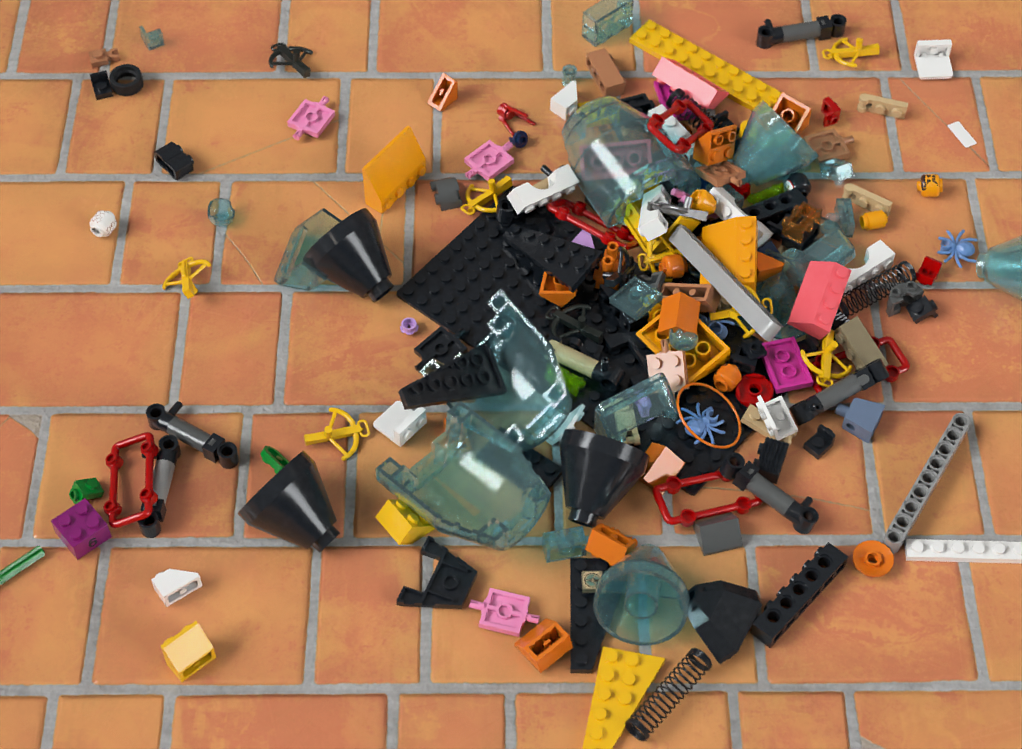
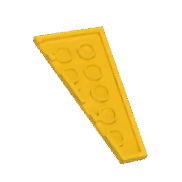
(618, 691)

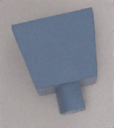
(861, 417)

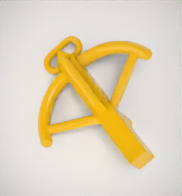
(853, 51)
(488, 195)
(650, 259)
(188, 287)
(731, 312)
(824, 373)
(331, 435)

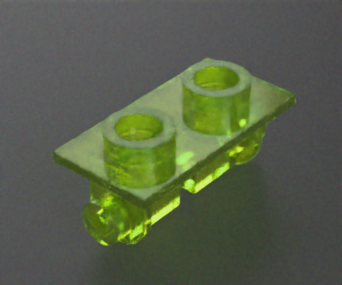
(769, 192)
(572, 381)

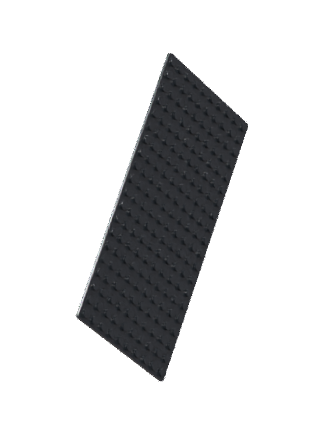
(479, 262)

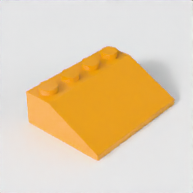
(393, 171)
(735, 246)
(701, 360)

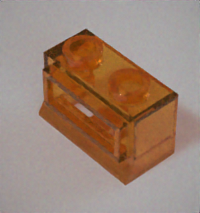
(796, 231)

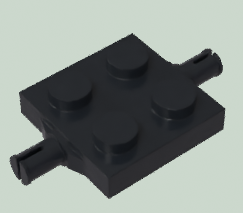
(440, 346)

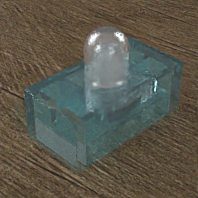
(836, 170)
(843, 216)

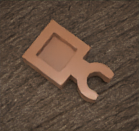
(101, 57)

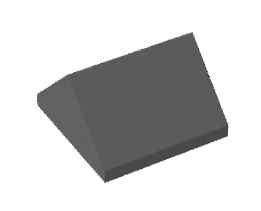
(718, 533)

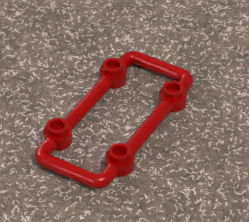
(677, 108)
(579, 208)
(892, 370)
(147, 495)
(688, 517)

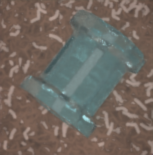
(569, 72)

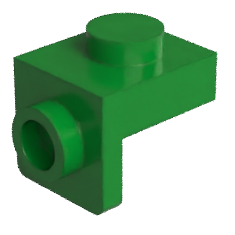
(85, 488)

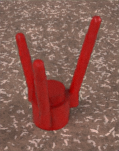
(507, 113)

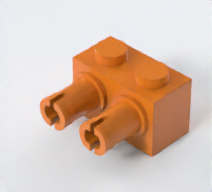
(608, 263)
(609, 544)

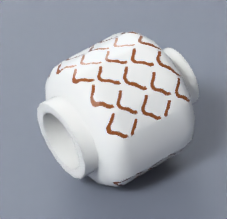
(103, 223)

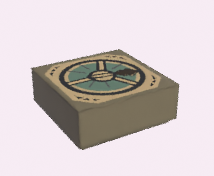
(590, 580)

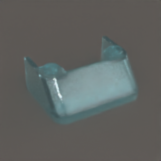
(830, 247)
(292, 269)
(635, 407)

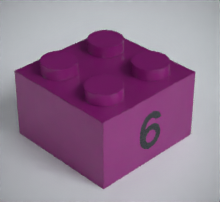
(81, 528)

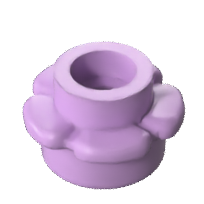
(409, 322)

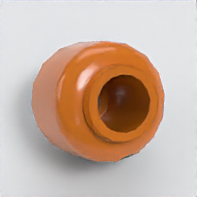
(673, 266)
(727, 377)

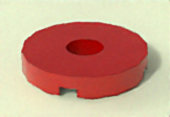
(756, 381)

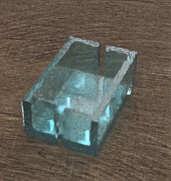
(606, 20)

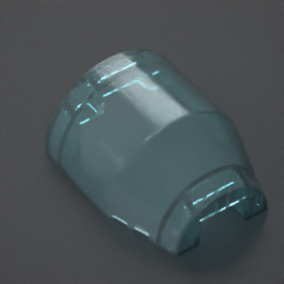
(620, 157)
(536, 390)
(471, 483)

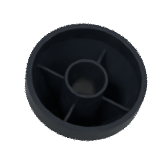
(353, 256)
(597, 474)
(294, 506)

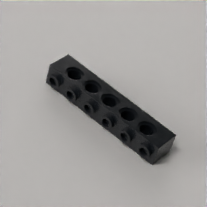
(772, 208)
(770, 632)

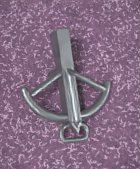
(680, 211)

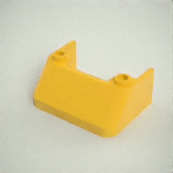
(632, 218)

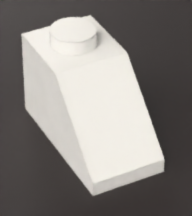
(565, 101)
(175, 584)

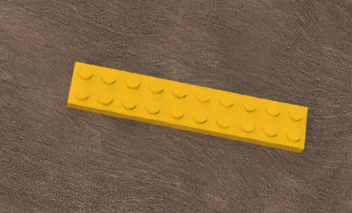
(741, 86)

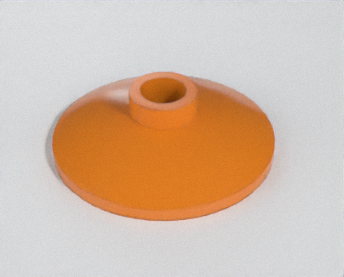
(873, 551)

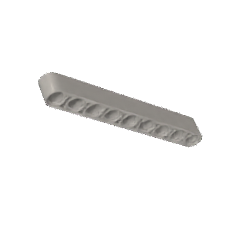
(725, 283)
(955, 430)

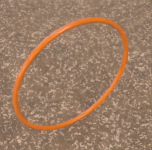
(688, 428)

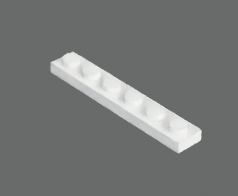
(963, 551)

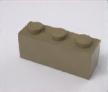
(858, 343)

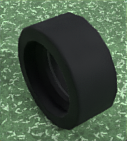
(123, 71)

